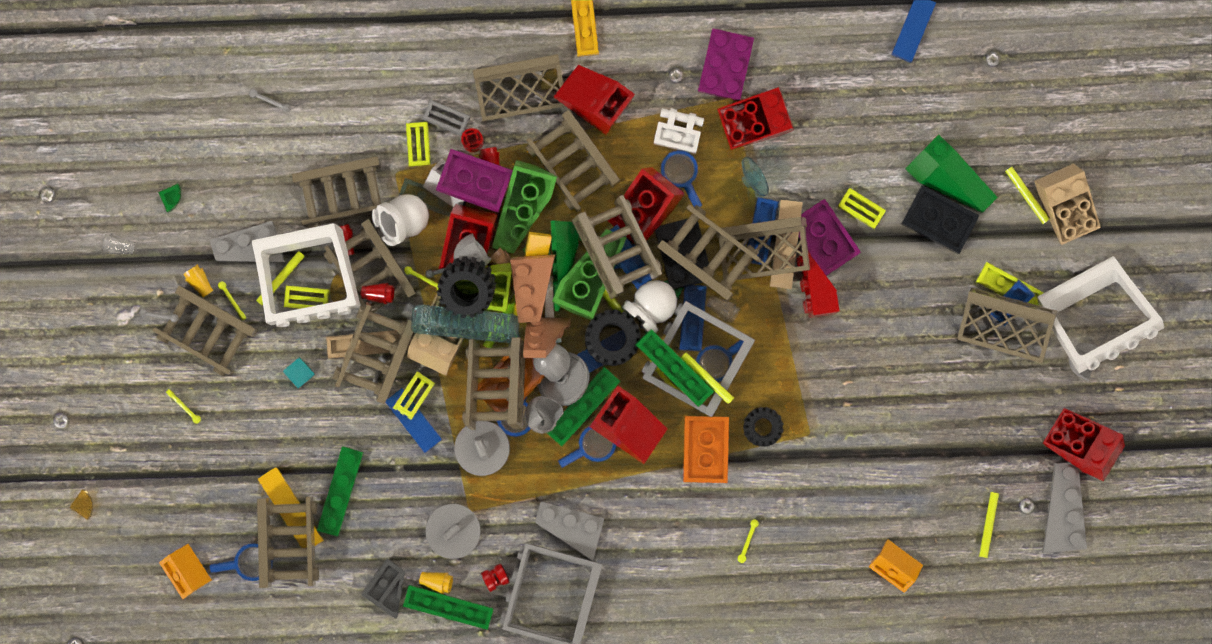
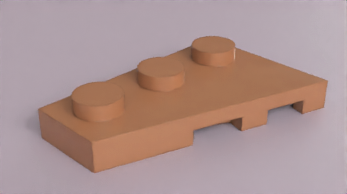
(530, 283)
(541, 336)

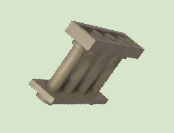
(581, 142)
(327, 175)
(379, 251)
(689, 260)
(604, 263)
(205, 309)
(390, 368)
(513, 394)
(266, 532)

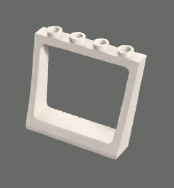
(297, 240)
(1087, 284)

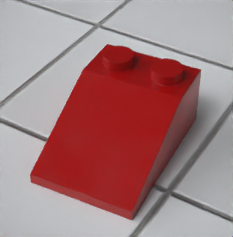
(651, 201)
(464, 222)

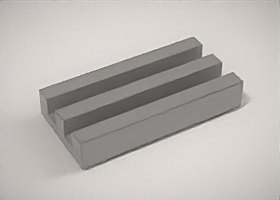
(463, 125)

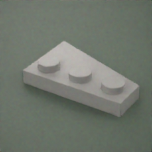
(239, 247)
(571, 526)

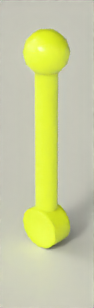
(408, 270)
(222, 285)
(196, 418)
(742, 558)

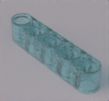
(486, 326)

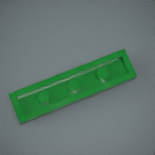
(674, 368)
(579, 411)
(340, 491)
(448, 607)

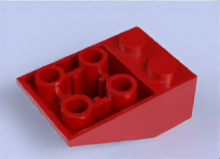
(594, 97)
(756, 119)
(819, 291)
(629, 425)
(1085, 443)

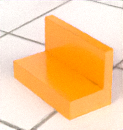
(896, 566)
(185, 571)

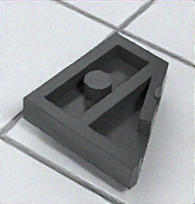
(386, 587)

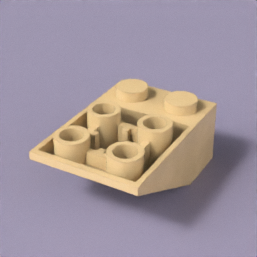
(1068, 203)
(434, 350)

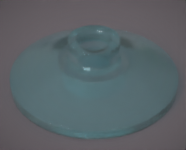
(754, 177)

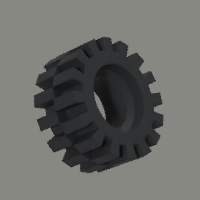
(753, 436)

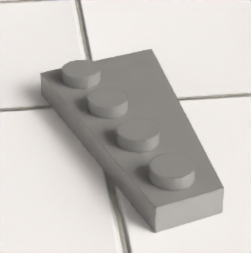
(1065, 511)

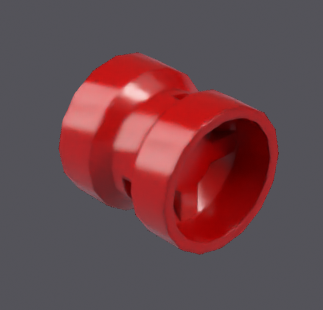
(474, 143)
(490, 578)

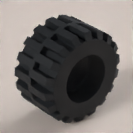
(464, 303)
(603, 320)

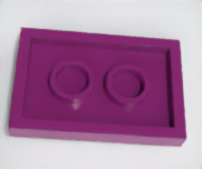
(726, 64)
(474, 180)
(827, 238)

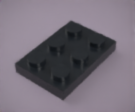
(940, 219)
(676, 274)

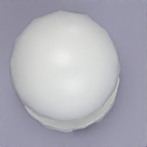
(400, 218)
(652, 304)

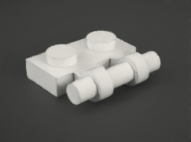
(678, 137)

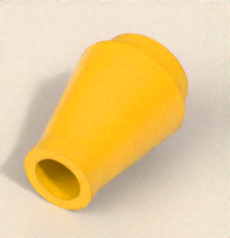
(198, 280)
(437, 581)

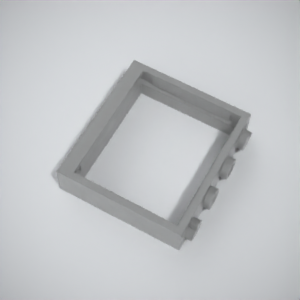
(671, 330)
(518, 575)

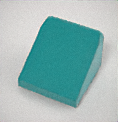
(298, 372)

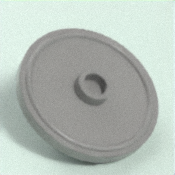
(569, 387)
(482, 449)
(453, 531)

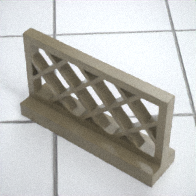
(511, 70)
(767, 229)
(1012, 307)

